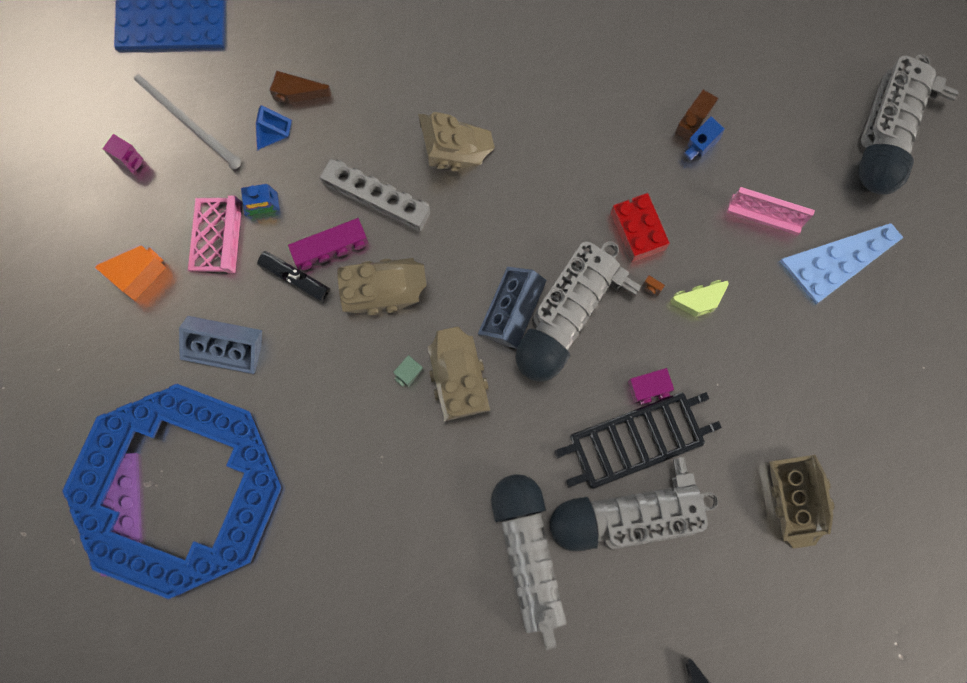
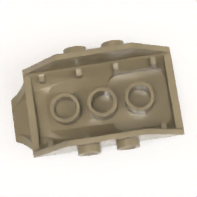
(453, 142)
(380, 285)
(457, 374)
(802, 500)

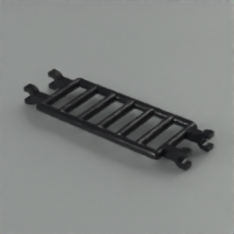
(628, 418)

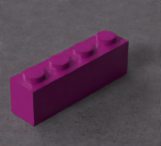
(327, 244)

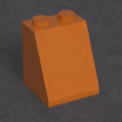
(133, 270)

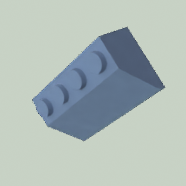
(512, 306)
(219, 344)

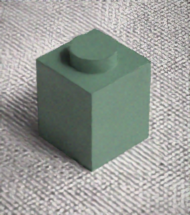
(407, 372)

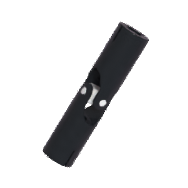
(291, 275)

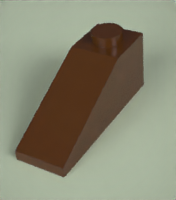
(295, 89)
(696, 115)

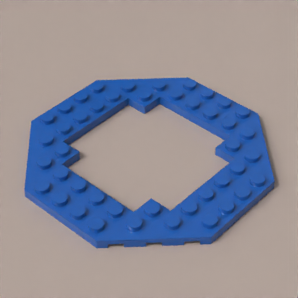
(102, 457)

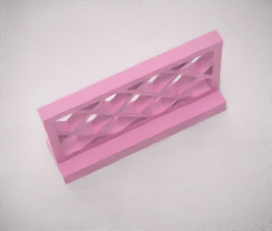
(769, 211)
(230, 235)

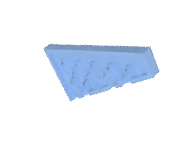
(831, 265)

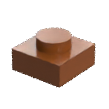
(653, 286)

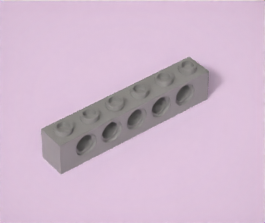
(337, 168)

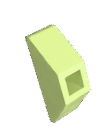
(700, 299)

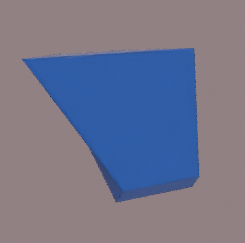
(270, 127)

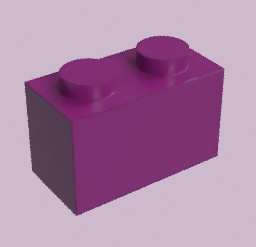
(123, 153)
(650, 386)

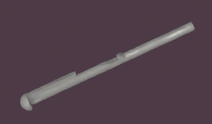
(234, 161)

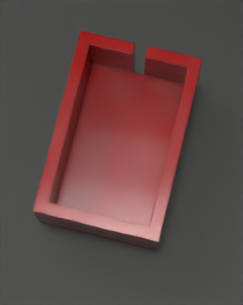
(639, 227)

